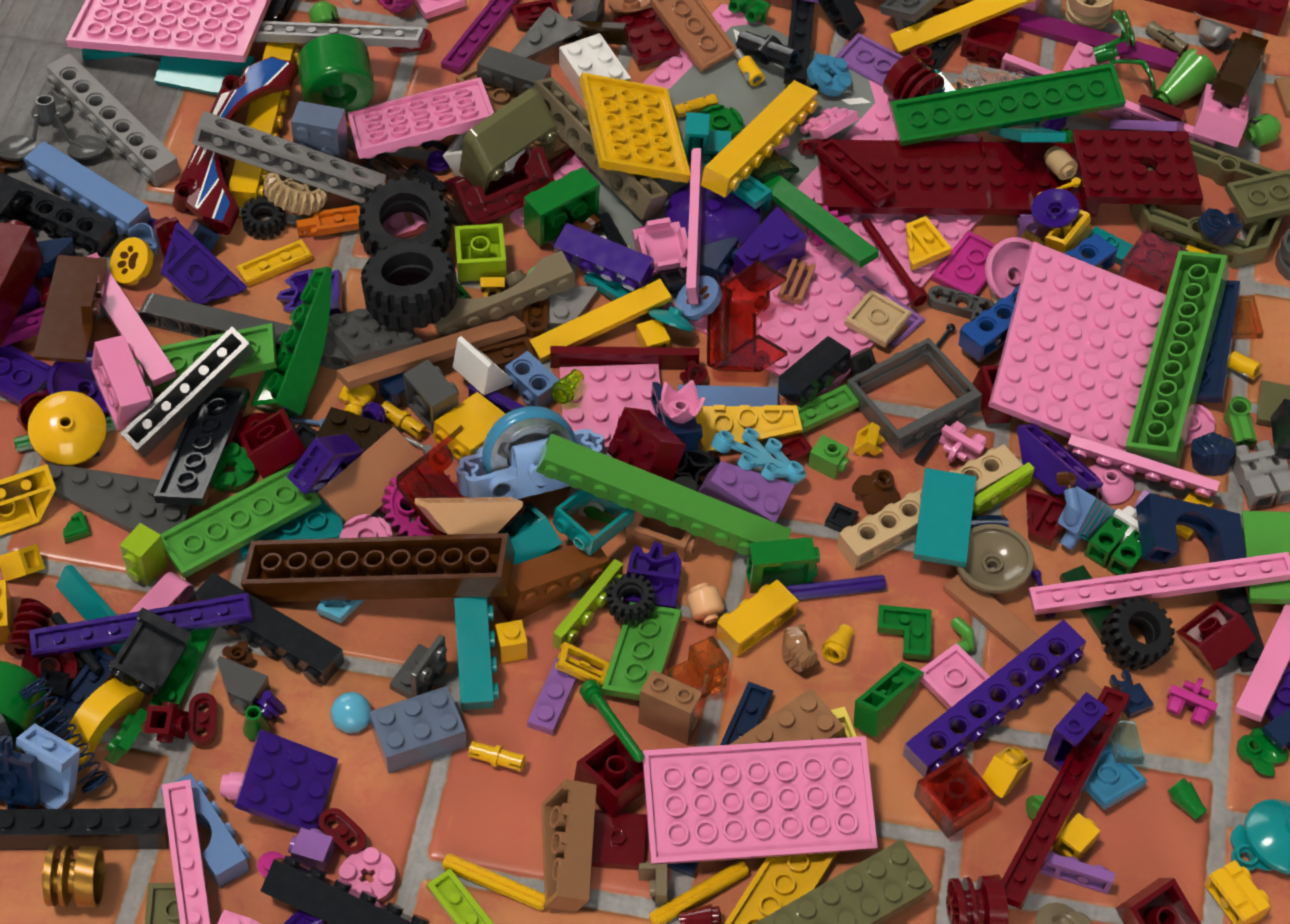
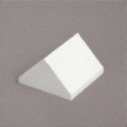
(478, 368)

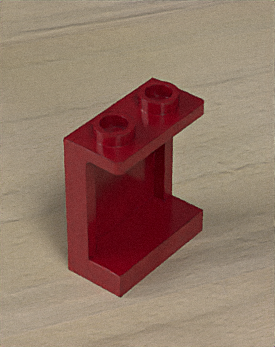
(991, 39)

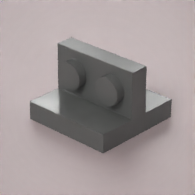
(908, 11)

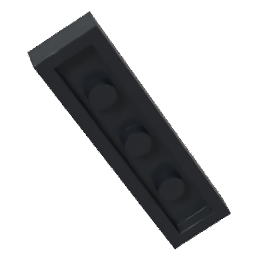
(1238, 601)

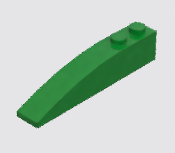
(299, 352)

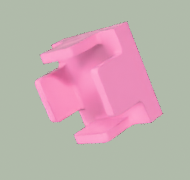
(664, 243)

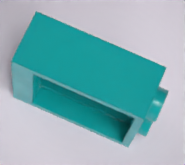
(580, 537)

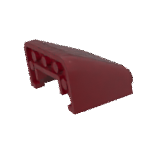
(505, 194)

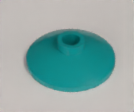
(672, 317)

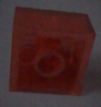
(954, 795)

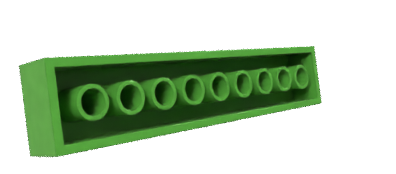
(1178, 357)

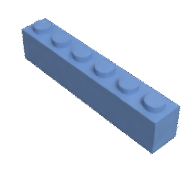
(85, 187)

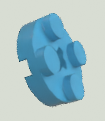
(821, 69)

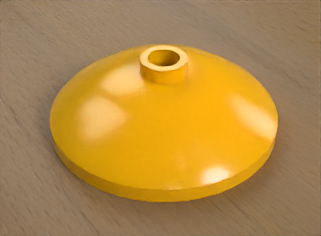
(70, 443)

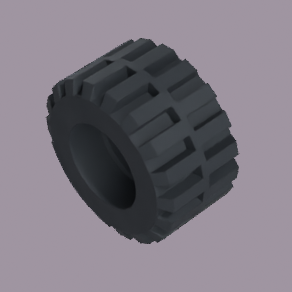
(1124, 646)

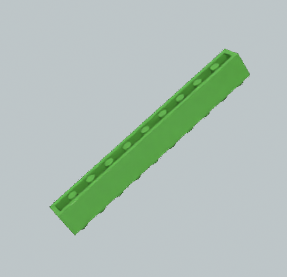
(655, 496)

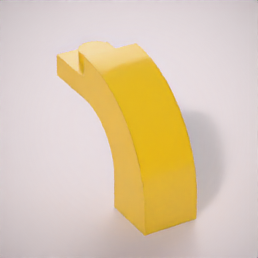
(101, 711)

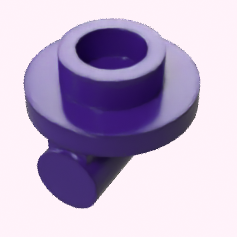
(270, 705)

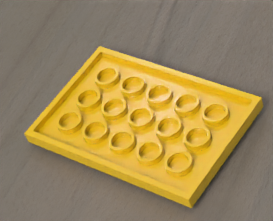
(634, 128)

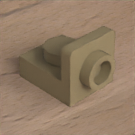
(657, 876)

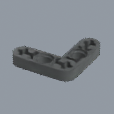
(975, 304)

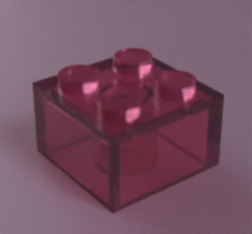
(1151, 261)

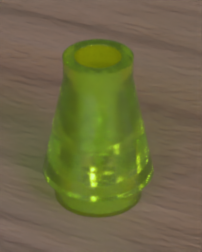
(567, 387)

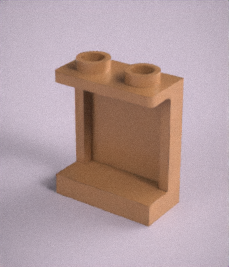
(669, 707)

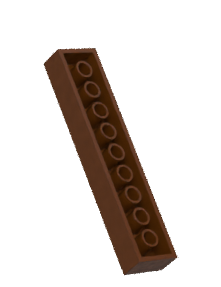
(379, 568)

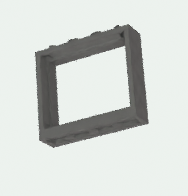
(930, 424)

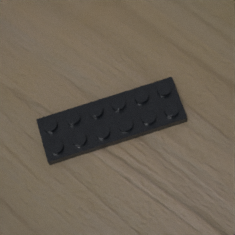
(202, 448)

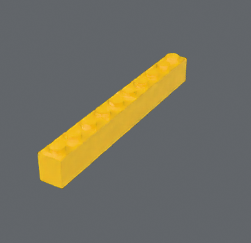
(266, 116)

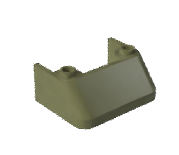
(504, 136)

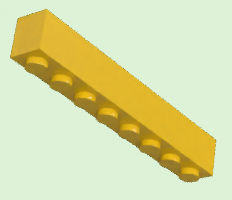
(759, 139)

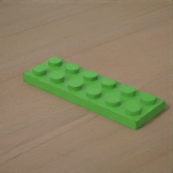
(185, 353)
(236, 522)

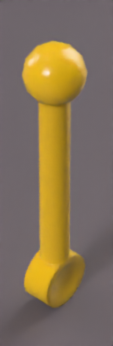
(1076, 182)

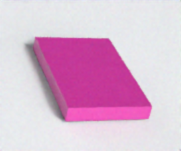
(965, 265)

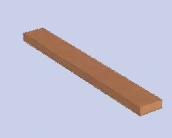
(433, 351)
(1015, 634)

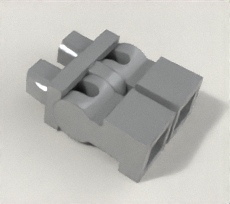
(1262, 475)

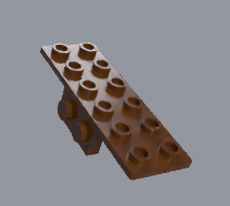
(71, 309)

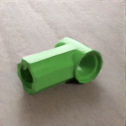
(1239, 421)

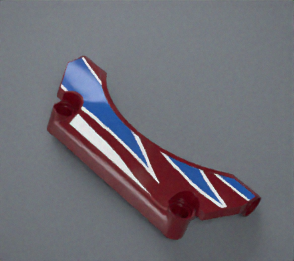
(202, 177)

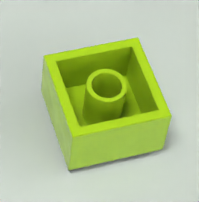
(480, 251)

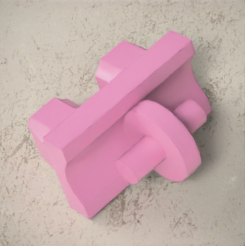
(959, 445)

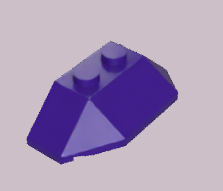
(1051, 457)

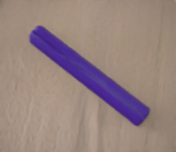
(838, 587)

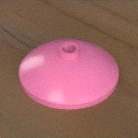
(1003, 259)

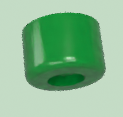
(336, 72)
(12, 707)

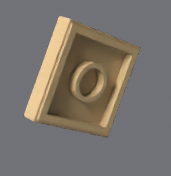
(877, 318)

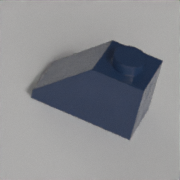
(50, 250)

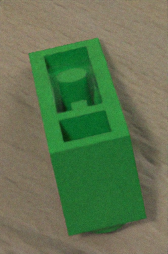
(885, 699)

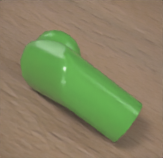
(966, 633)

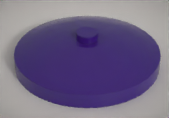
(720, 215)

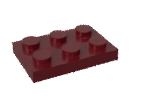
(648, 37)

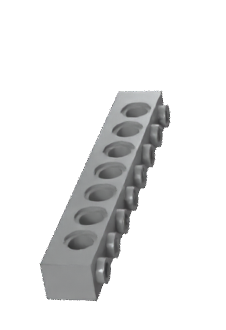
(112, 120)
(285, 157)

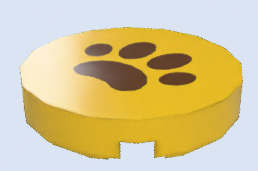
(131, 261)

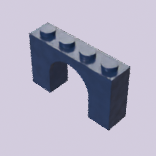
(1158, 534)

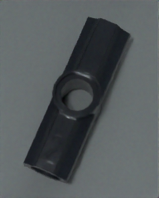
(768, 49)

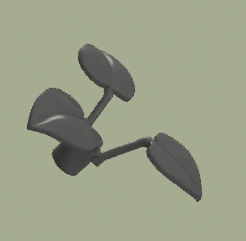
(47, 110)

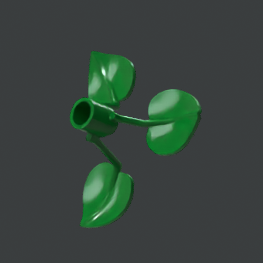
(1108, 51)

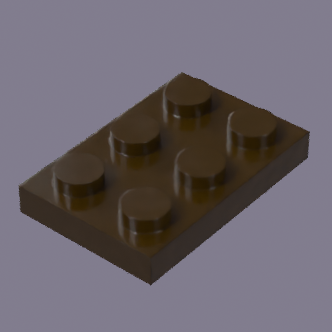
(358, 428)

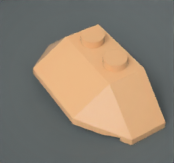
(469, 515)

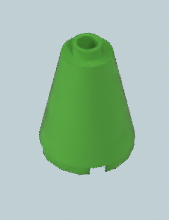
(1187, 78)

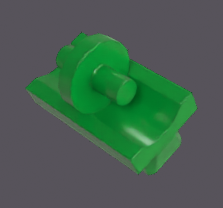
(754, 9)

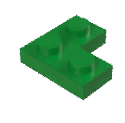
(912, 624)
(126, 736)

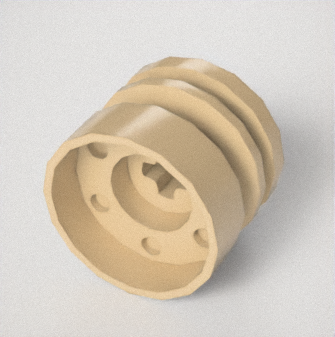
(1089, 13)

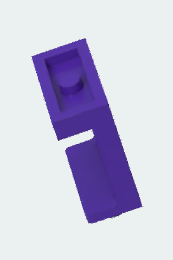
(1073, 729)

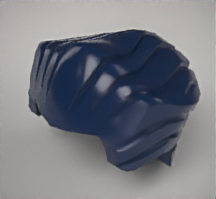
(1219, 227)
(1212, 454)

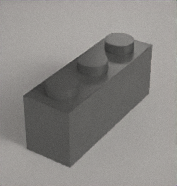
(510, 70)

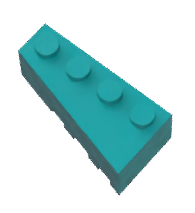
(474, 653)

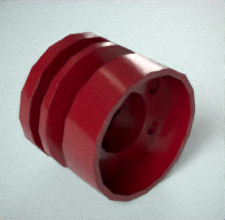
(911, 79)
(977, 906)

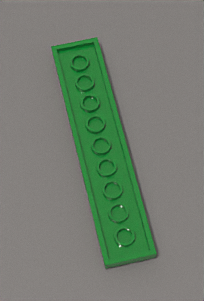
(1007, 104)

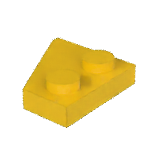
(924, 243)

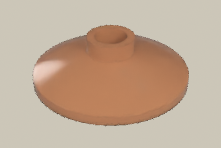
(628, 6)

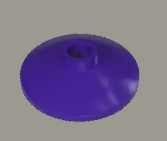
(1055, 201)

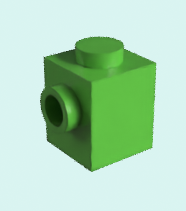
(829, 457)

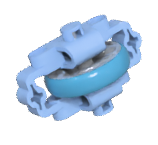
(513, 453)

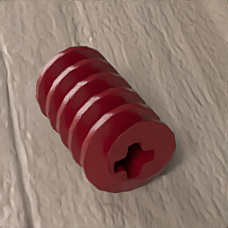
(30, 616)

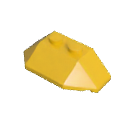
(25, 498)

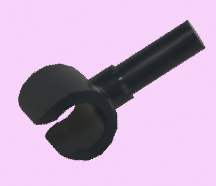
(426, 145)

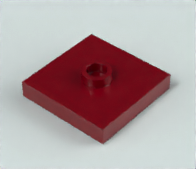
(618, 840)

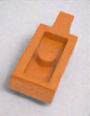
(329, 221)

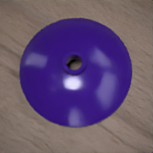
(77, 378)

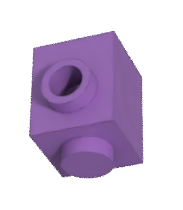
(312, 848)

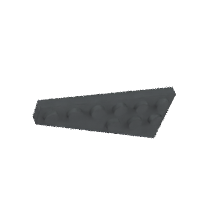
(117, 498)

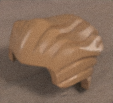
(797, 649)

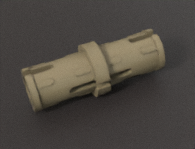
(1167, 38)

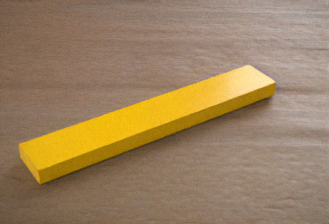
(602, 319)

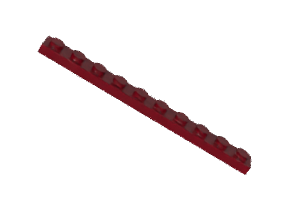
(1061, 801)

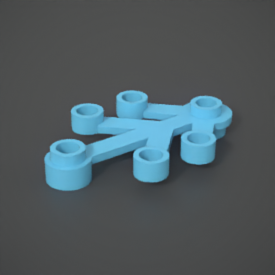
(759, 456)

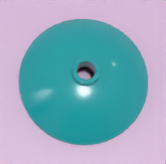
(1269, 833)

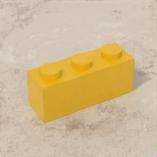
(756, 617)

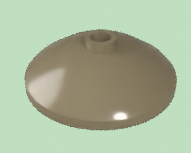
(1001, 549)

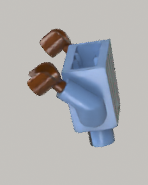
(1083, 511)

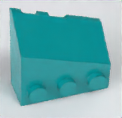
(531, 535)

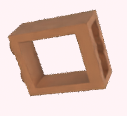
(645, 538)

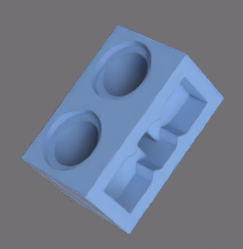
(531, 380)

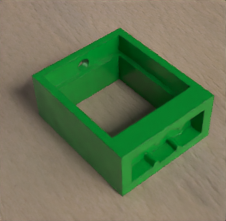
(781, 560)

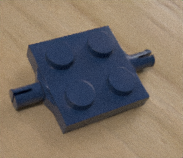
(18, 776)

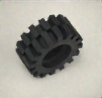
(266, 227)
(634, 611)

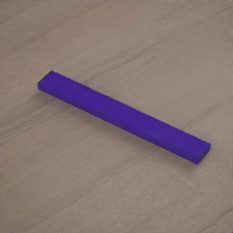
(117, 628)

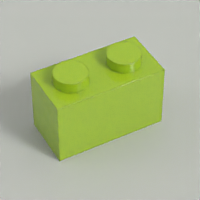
(143, 554)

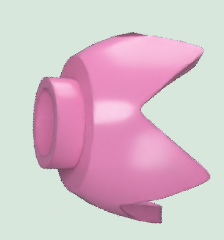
(682, 404)

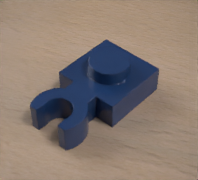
(1139, 699)

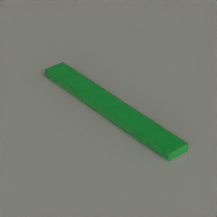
(821, 222)

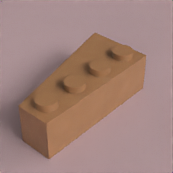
(568, 844)

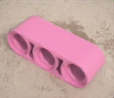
(167, 592)

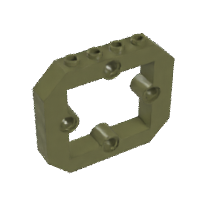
(1222, 169)

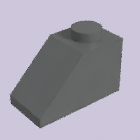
(242, 684)

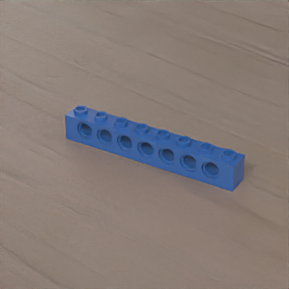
(991, 326)

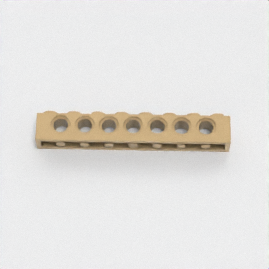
(902, 527)

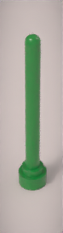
(592, 694)

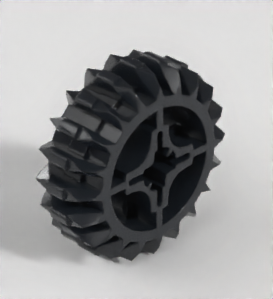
(696, 465)

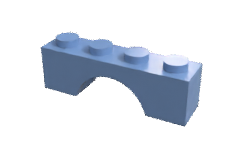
(223, 856)

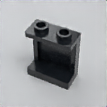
(150, 653)

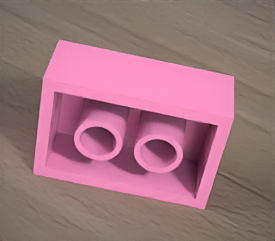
(1220, 120)
(120, 380)

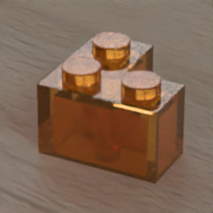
(704, 669)

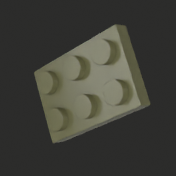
(1261, 196)

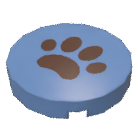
(708, 299)

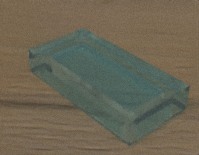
(1127, 743)

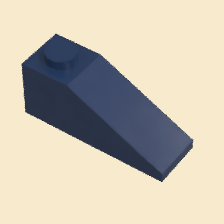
(687, 432)

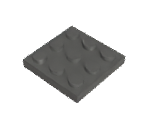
(365, 338)

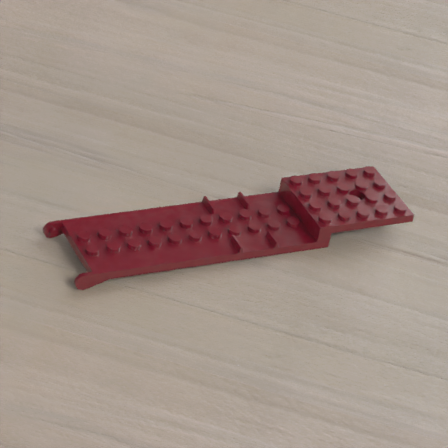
(1009, 175)

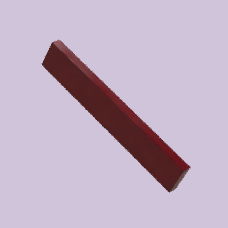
(667, 357)

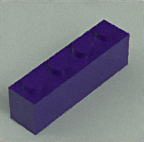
(605, 257)

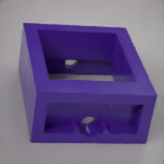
(328, 455)

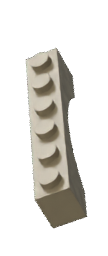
(547, 278)

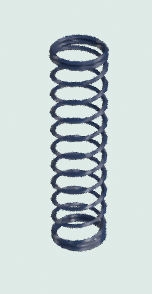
(33, 689)

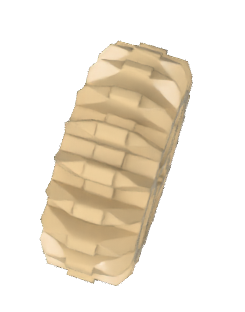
(293, 194)

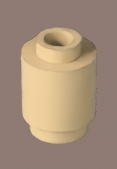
(1060, 163)

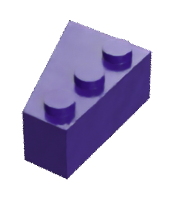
(772, 243)

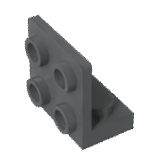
(421, 669)

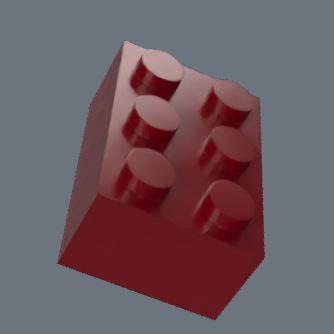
(646, 443)

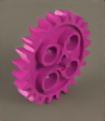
(401, 517)

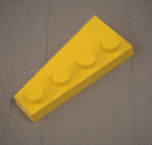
(768, 421)

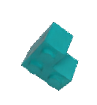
(699, 136)

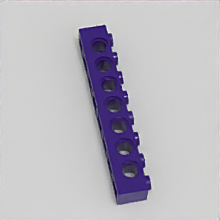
(1060, 639)

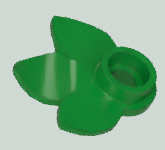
(1260, 752)

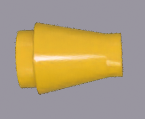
(837, 645)

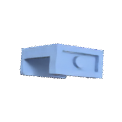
(56, 765)

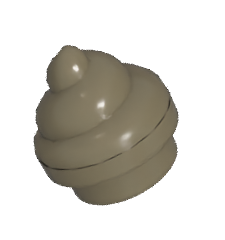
(514, 278)

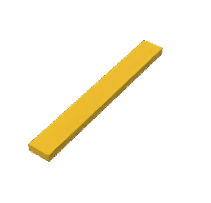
(951, 23)

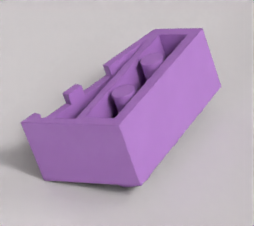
(747, 490)

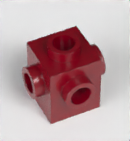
(166, 722)

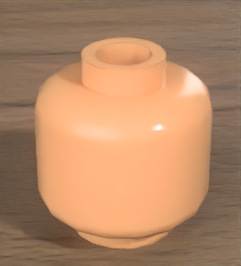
(705, 603)

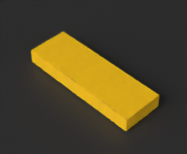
(274, 263)

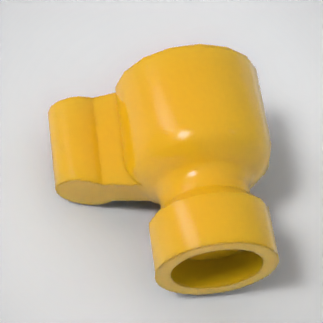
(356, 398)

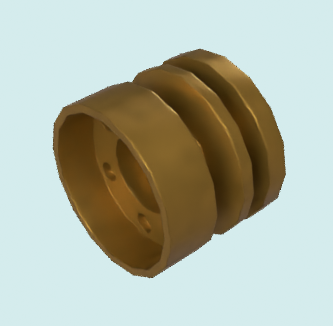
(67, 876)

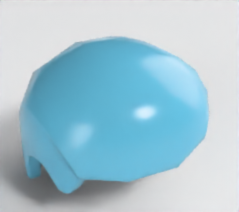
(350, 712)

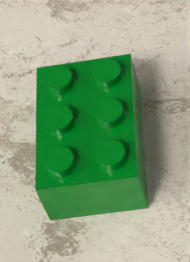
(560, 203)

